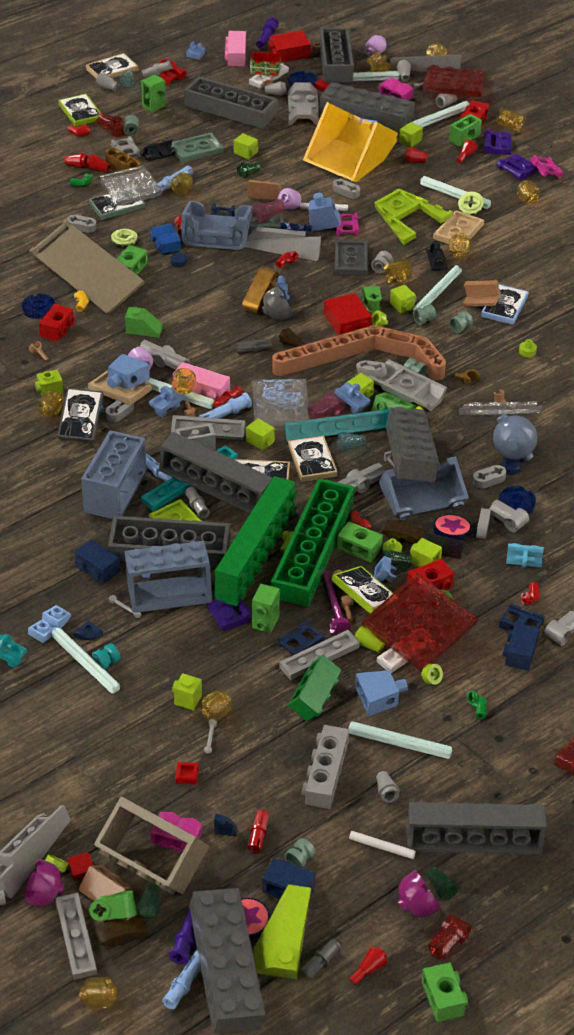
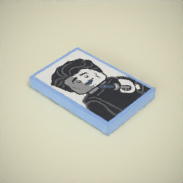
(507, 306)

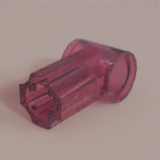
(263, 212)
(330, 404)

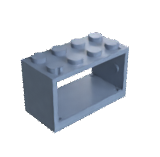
(114, 475)
(171, 591)

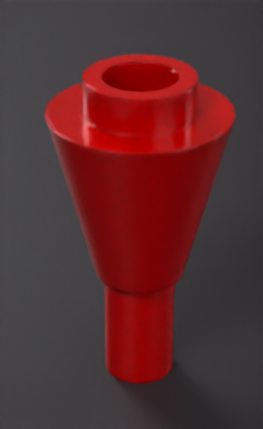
(468, 148)
(372, 961)

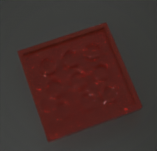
(454, 81)
(419, 622)

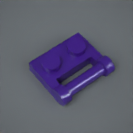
(503, 143)
(517, 166)
(226, 615)

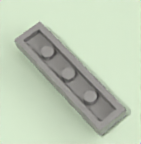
(222, 427)
(331, 648)
(76, 936)

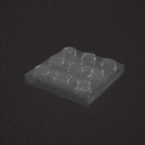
(130, 185)
(280, 401)

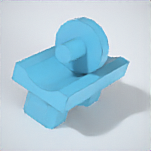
(524, 555)

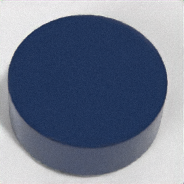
(178, 260)
(512, 466)

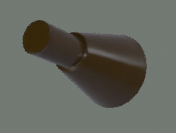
(288, 337)

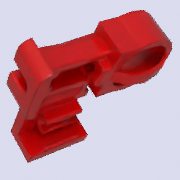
(172, 74)

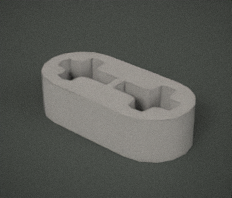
(346, 188)
(82, 223)
(372, 368)
(118, 411)
(489, 476)
(483, 523)

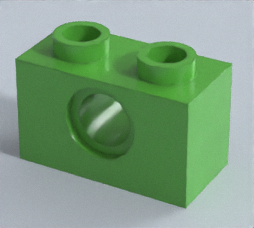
(153, 93)
(465, 129)
(134, 258)
(359, 542)
(265, 608)
(443, 1004)

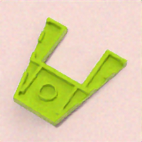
(399, 205)

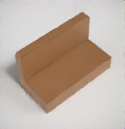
(263, 190)
(481, 293)
(101, 882)

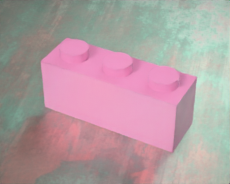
(235, 48)
(208, 382)

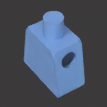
(323, 213)
(127, 372)
(379, 691)

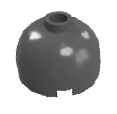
(276, 305)

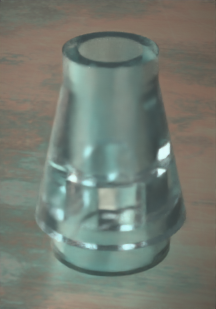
(127, 79)
(348, 441)

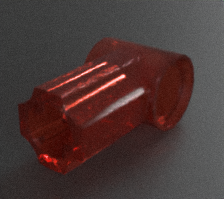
(114, 124)
(565, 758)
(452, 932)

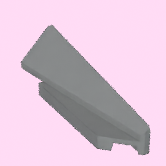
(423, 62)
(284, 241)
(27, 846)

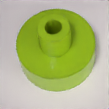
(379, 319)
(527, 348)
(392, 544)
(432, 674)
(59, 863)

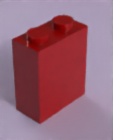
(290, 45)
(346, 313)

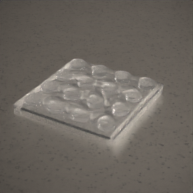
(498, 408)

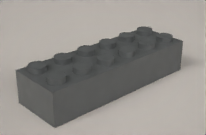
(336, 55)
(230, 102)
(368, 105)
(412, 444)
(212, 472)
(142, 533)
(476, 828)
(226, 961)

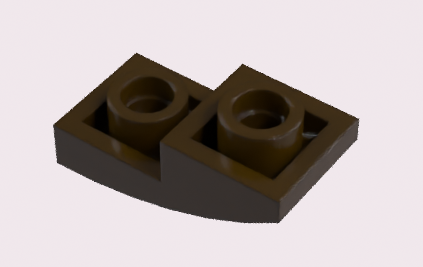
(397, 529)
(116, 930)

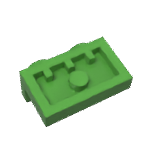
(385, 401)

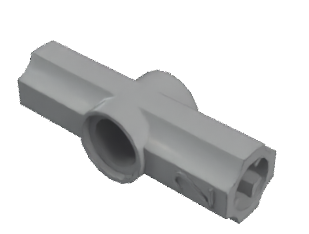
(164, 355)
(363, 478)

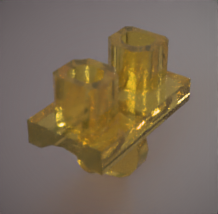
(378, 62)
(511, 119)

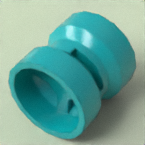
(107, 655)

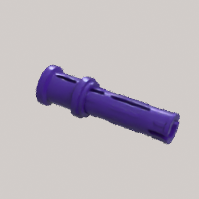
(268, 30)
(183, 942)

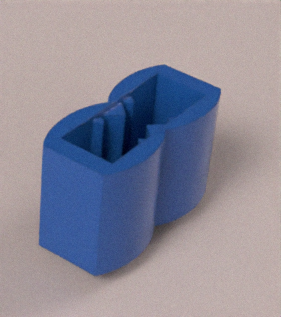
(165, 238)

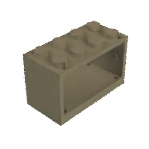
(116, 828)

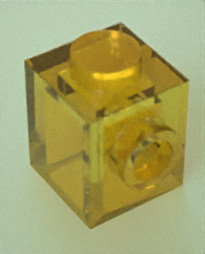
(398, 270)

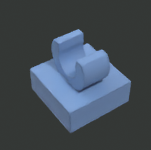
(195, 52)
(384, 570)

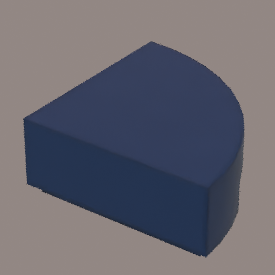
(88, 632)
(224, 826)

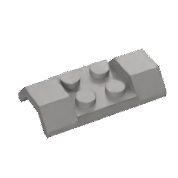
(303, 103)
(410, 386)

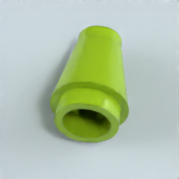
(369, 640)

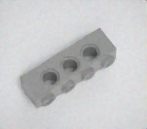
(326, 766)

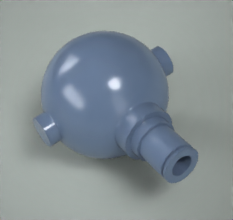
(515, 437)

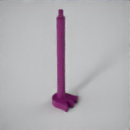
(339, 623)

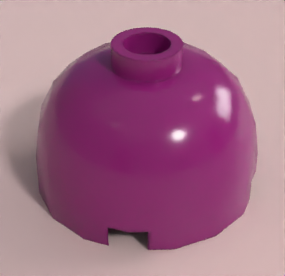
(43, 884)
(416, 896)

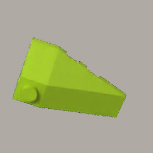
(282, 939)

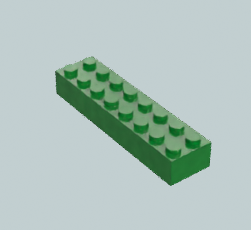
(255, 541)
(313, 542)

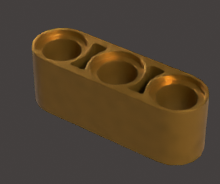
(119, 160)
(263, 282)

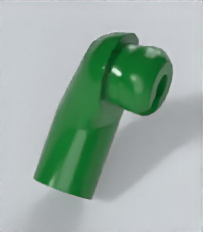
(82, 182)
(478, 703)

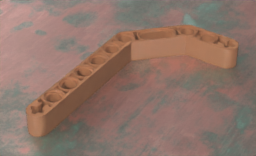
(360, 342)

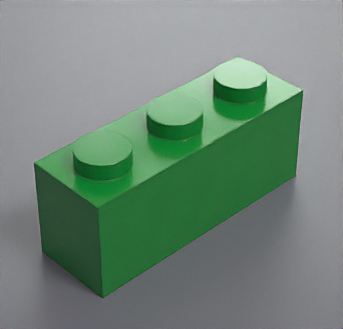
(315, 688)

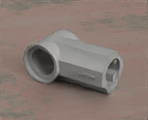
(512, 518)
(561, 630)

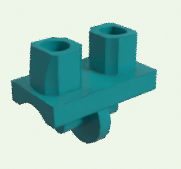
(11, 651)

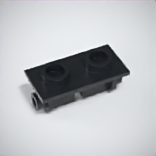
(152, 151)
(436, 256)
(450, 546)

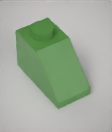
(142, 322)

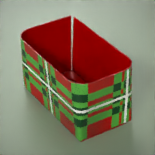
(265, 64)

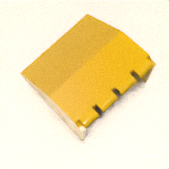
(347, 146)

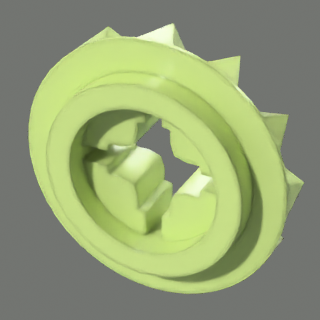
(465, 200)
(129, 235)

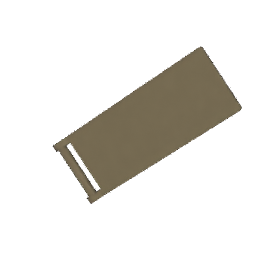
(87, 267)

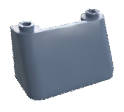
(215, 230)
(419, 497)

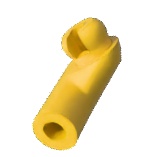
(83, 300)

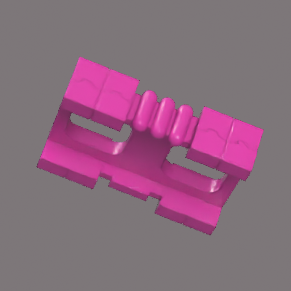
(544, 167)
(353, 223)

